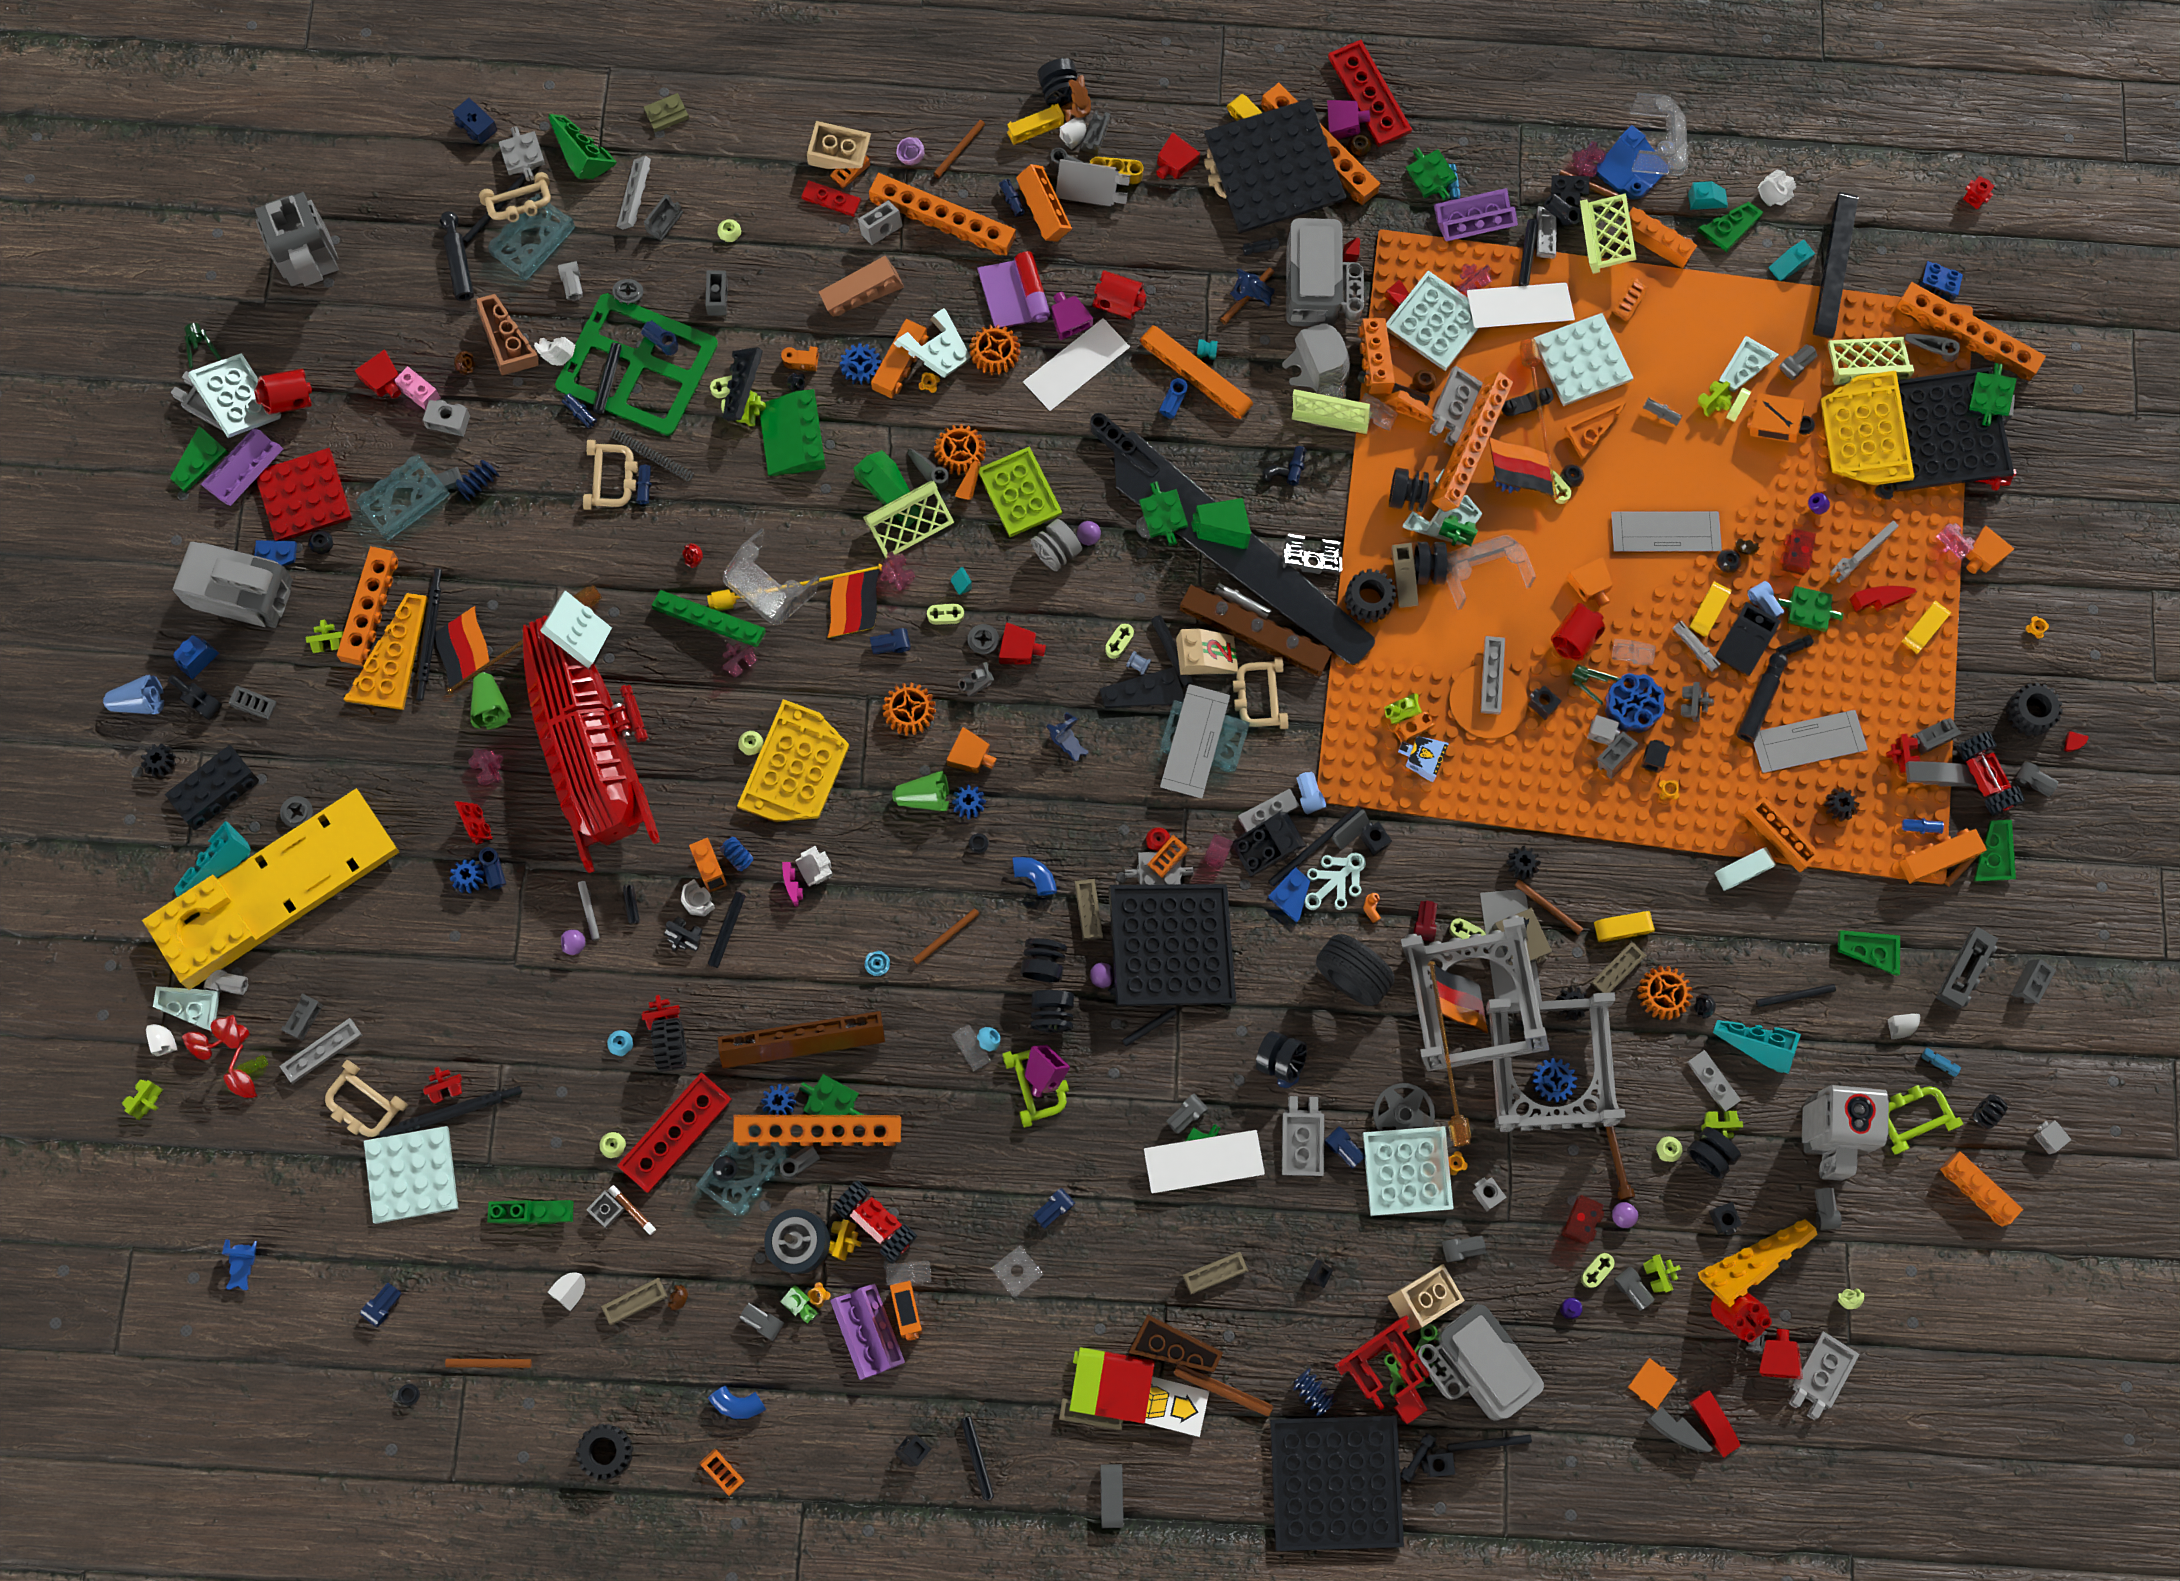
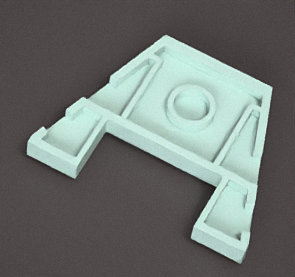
(942, 353)
(1465, 513)

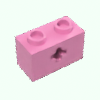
(416, 388)

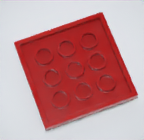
(303, 495)

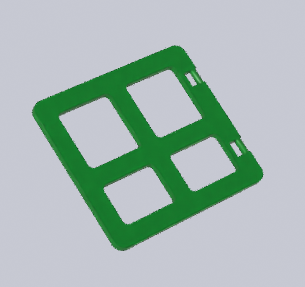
(639, 360)

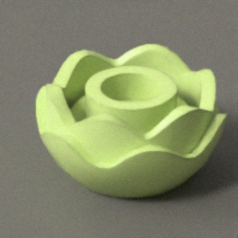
(733, 234)
(750, 749)
(618, 1148)
(1664, 1153)
(1851, 1299)

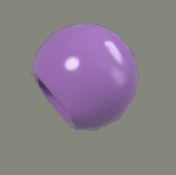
(1088, 533)
(572, 942)
(1101, 975)
(1624, 1215)

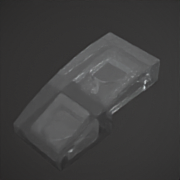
(1380, 412)
(1633, 651)
(970, 1047)
(916, 1272)

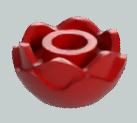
(692, 555)
(1153, 834)

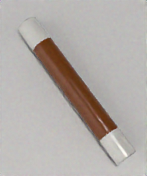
(632, 1210)

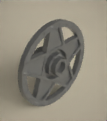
(1403, 1112)

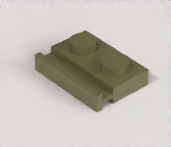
(666, 112)

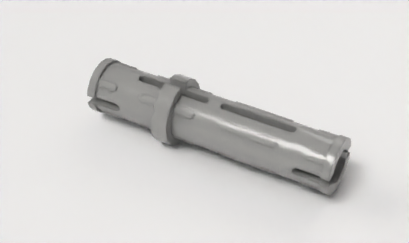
(1242, 601)
(1702, 652)

